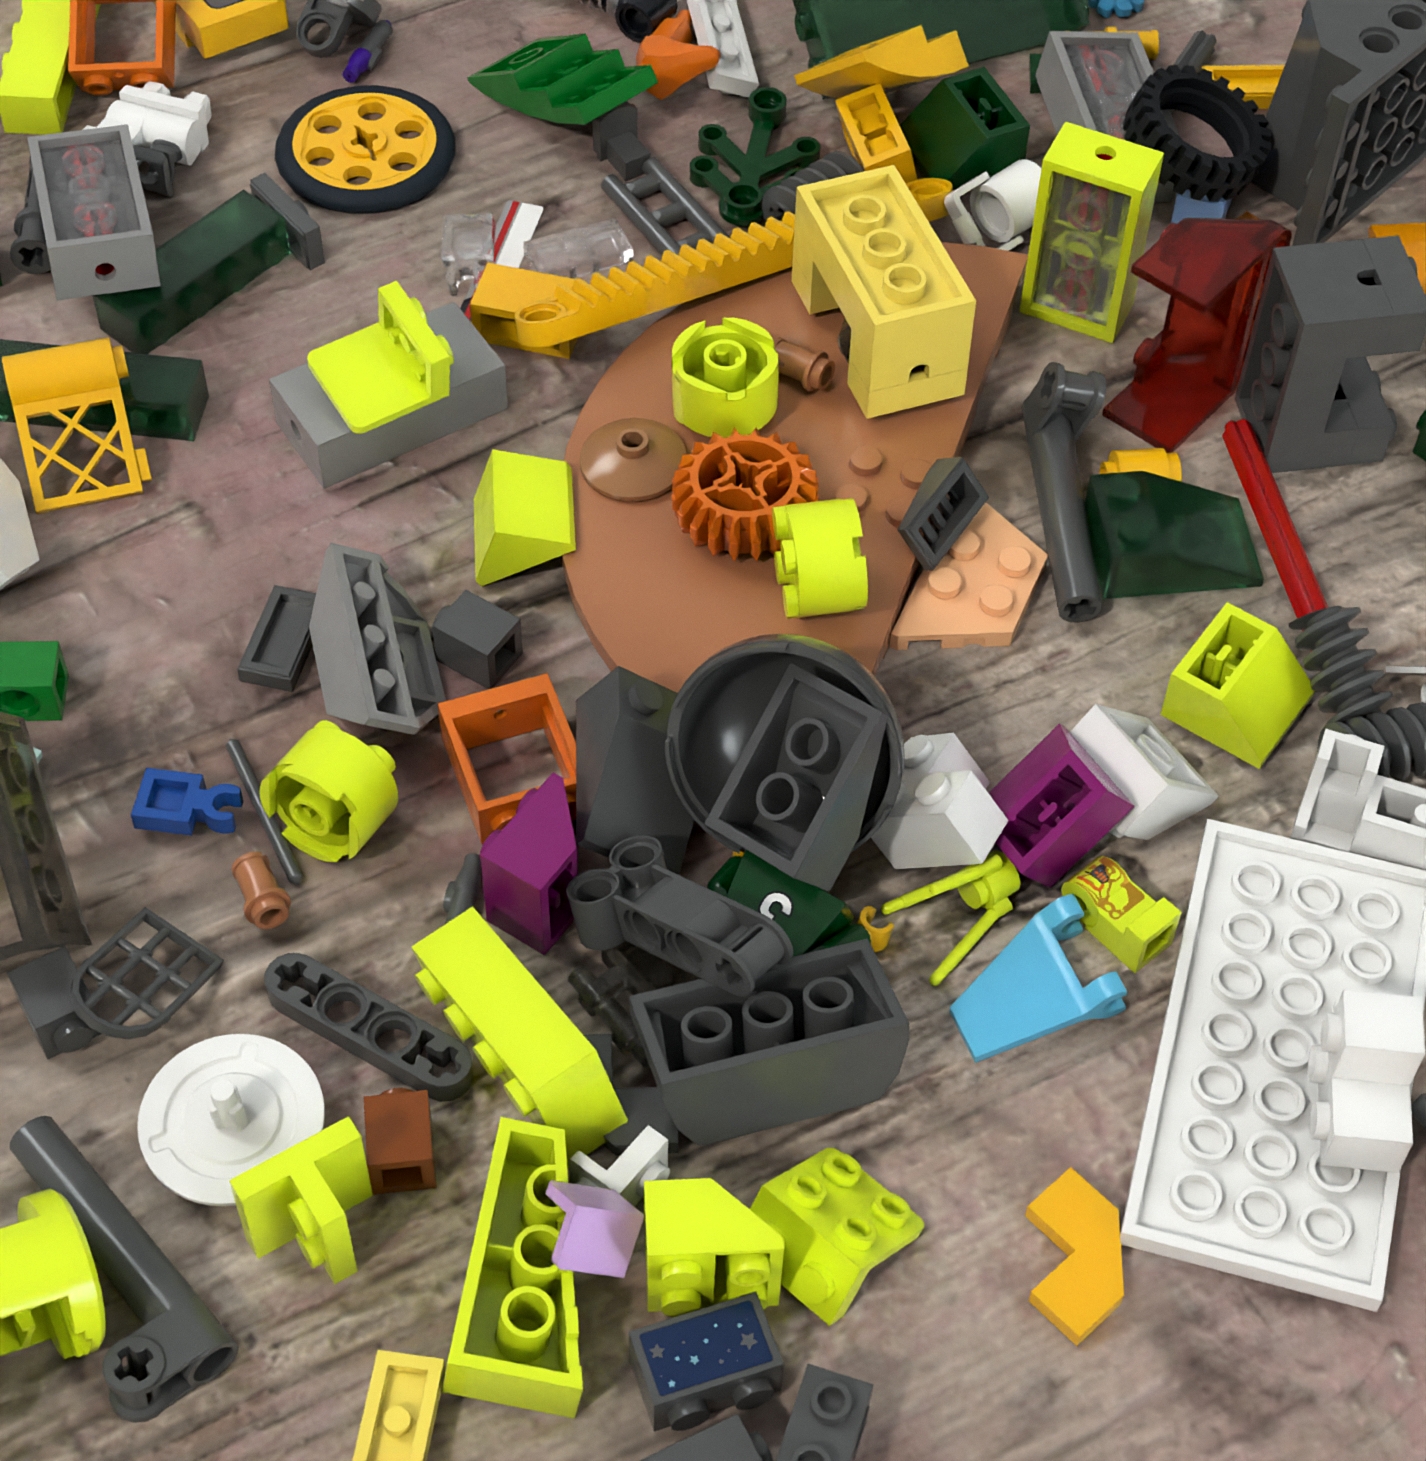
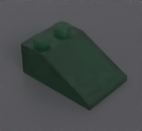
(1166, 537)

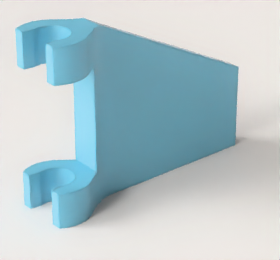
(1033, 987)

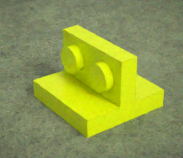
(305, 1198)

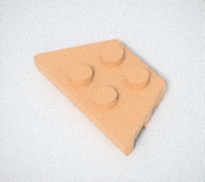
(975, 589)

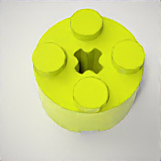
(724, 377)
(820, 557)
(331, 792)

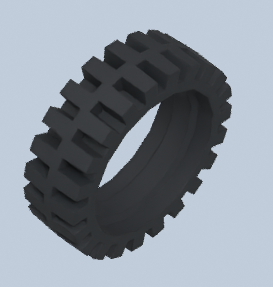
(1214, 105)

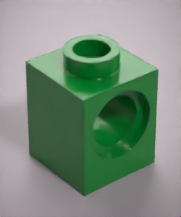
(33, 680)

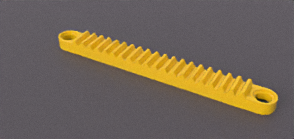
(680, 276)

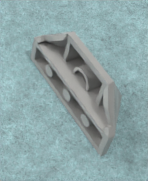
(372, 645)

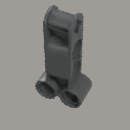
(674, 919)

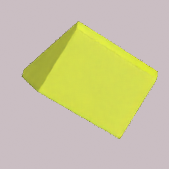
(521, 514)

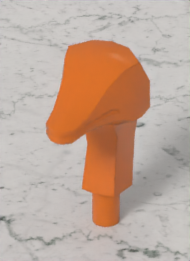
(672, 55)

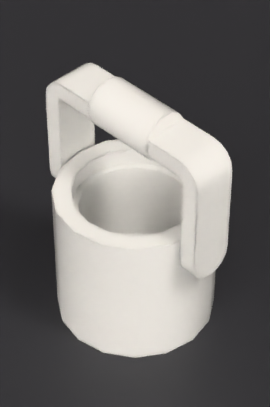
(1000, 205)

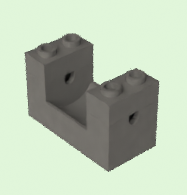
(1308, 348)

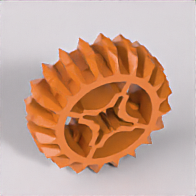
(730, 487)

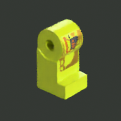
(1122, 913)

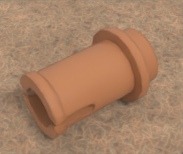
(810, 368)
(265, 902)

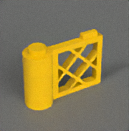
(65, 381)

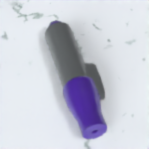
(369, 51)

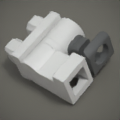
(161, 130)

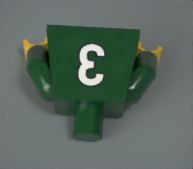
(803, 911)

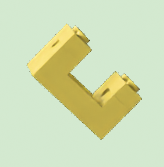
(880, 262)

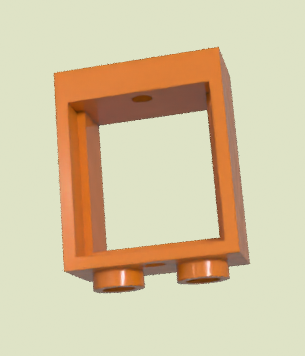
(106, 77)
(475, 722)

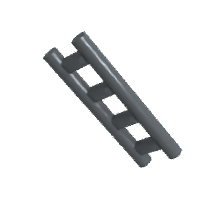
(652, 224)

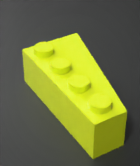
(518, 1032)
(516, 1306)

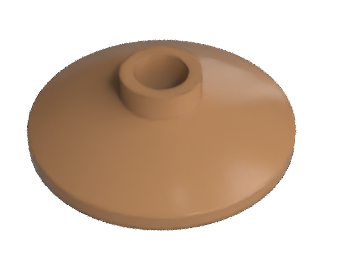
(631, 459)

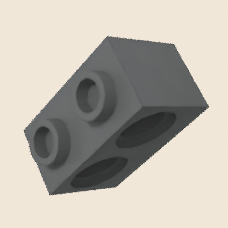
(826, 1417)

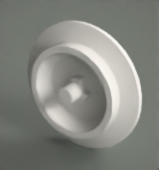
(225, 1112)

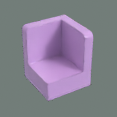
(596, 1230)

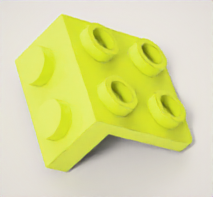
(385, 366)
(833, 1228)

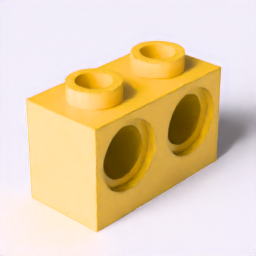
(874, 132)

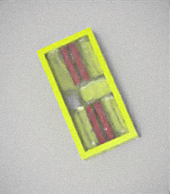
(1089, 231)

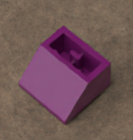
(1056, 807)
(530, 868)

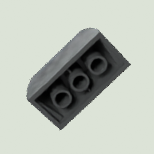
(797, 1048)

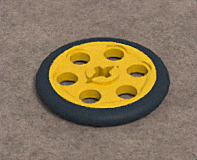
(387, 188)

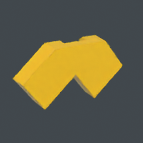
(1090, 1280)

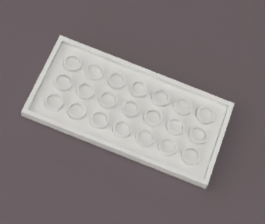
(1225, 1129)

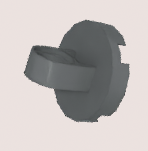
(338, 16)

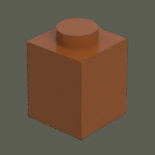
(399, 1141)

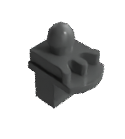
(618, 142)

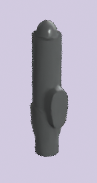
(465, 889)

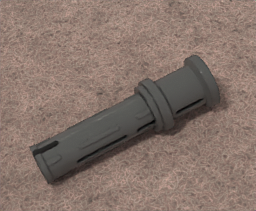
(30, 248)

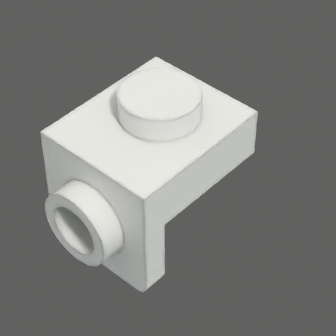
(642, 1161)

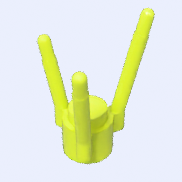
(980, 886)

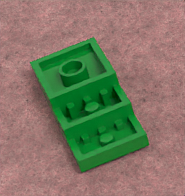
(562, 80)

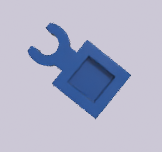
(178, 800)

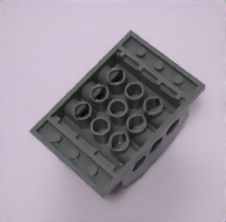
(1347, 111)

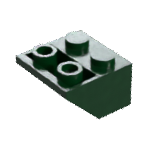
(966, 129)

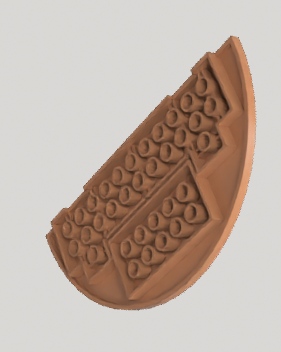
(672, 605)

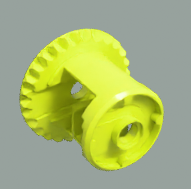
(49, 1280)

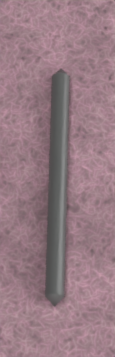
(270, 825)

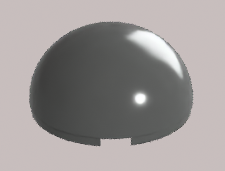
(726, 701)

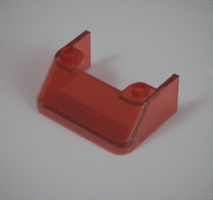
(1196, 361)

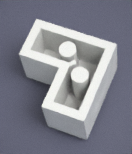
(941, 808)
(1365, 1079)

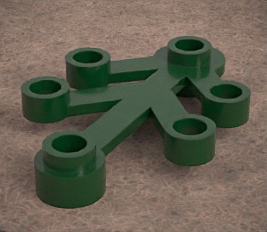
(742, 201)

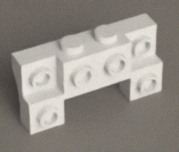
(1359, 810)

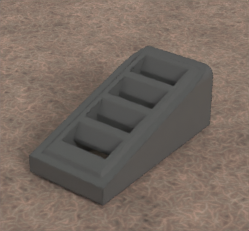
(966, 496)

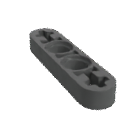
(374, 1019)

